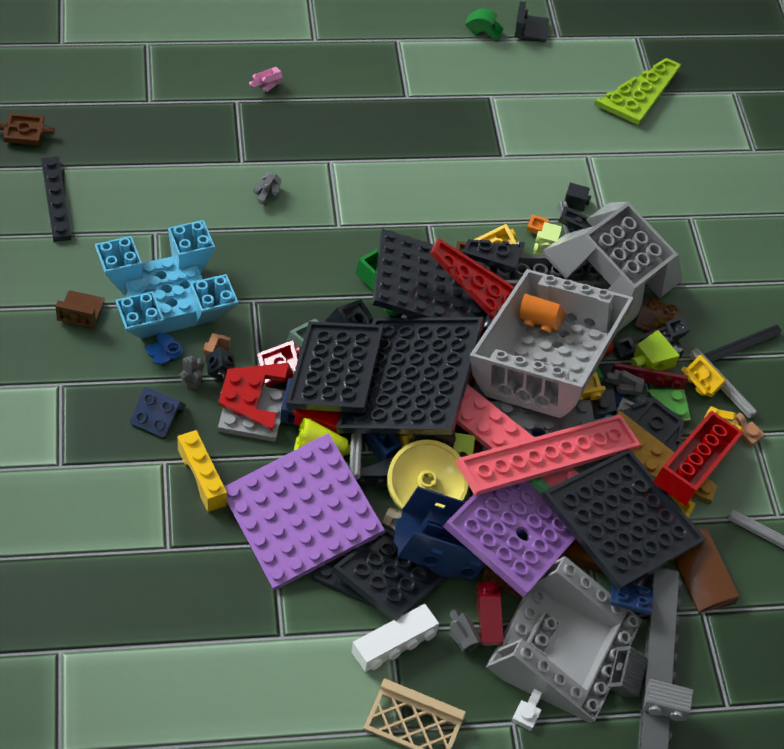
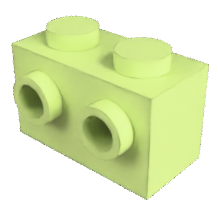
(549, 234)

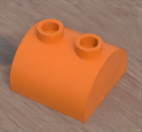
(542, 313)

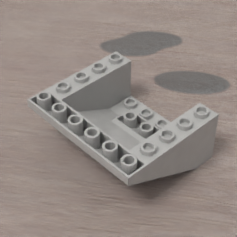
(565, 641)

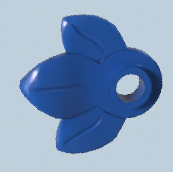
(163, 349)

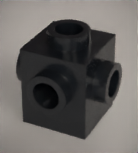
(219, 362)

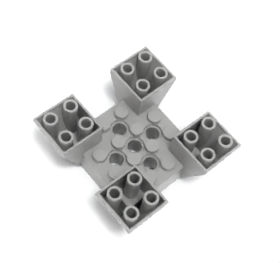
(622, 251)

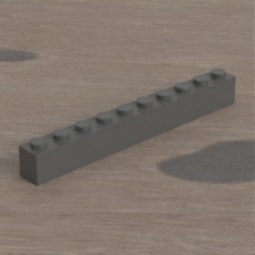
(659, 649)

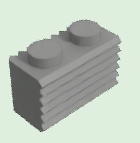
(668, 700)

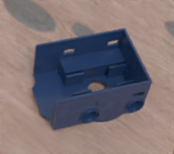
(422, 536)

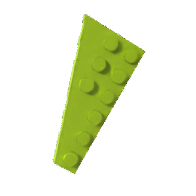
(638, 95)

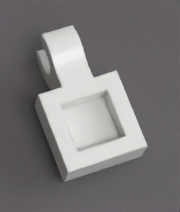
(528, 713)

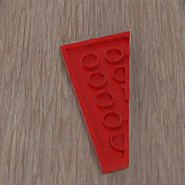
(480, 283)

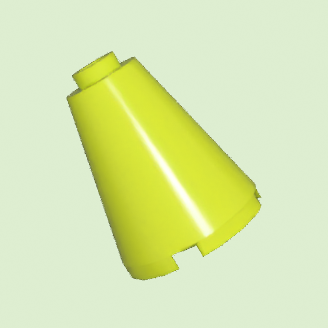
(311, 431)

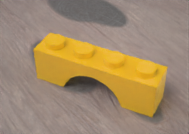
(208, 481)

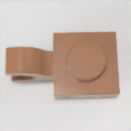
(752, 433)

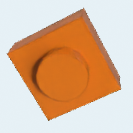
(536, 224)

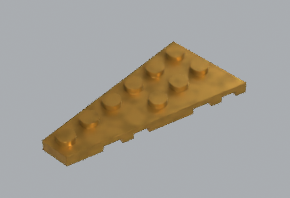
(655, 454)

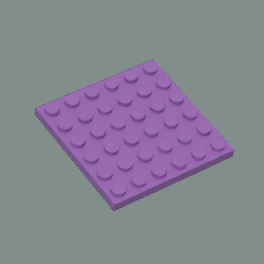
(302, 511)

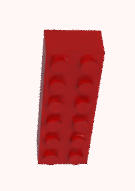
(698, 457)

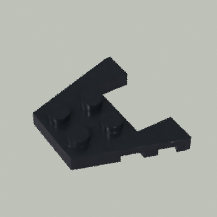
(606, 403)

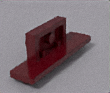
(655, 377)

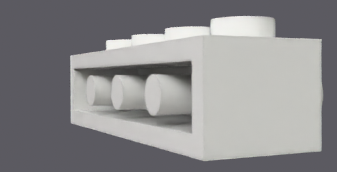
(395, 638)

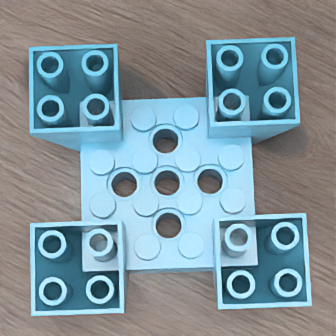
(170, 290)

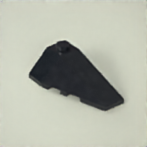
(351, 313)

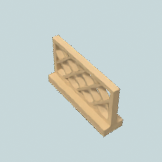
(419, 702)

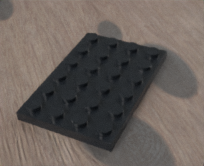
(335, 367)

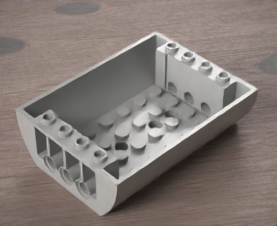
(522, 361)

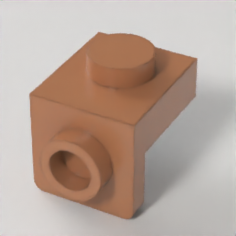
(215, 342)

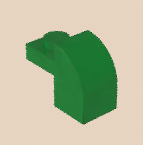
(485, 21)

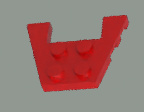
(244, 389)

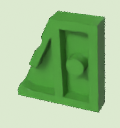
(673, 399)

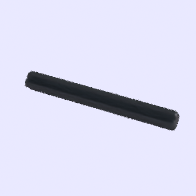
(743, 343)

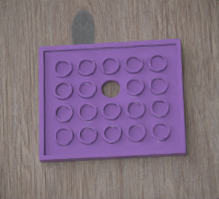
(489, 529)

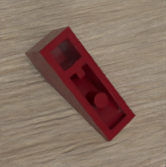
(489, 613)

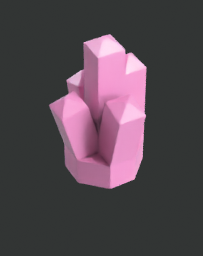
(268, 77)

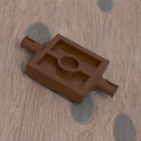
(24, 129)

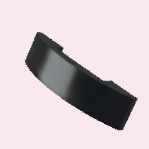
(672, 331)

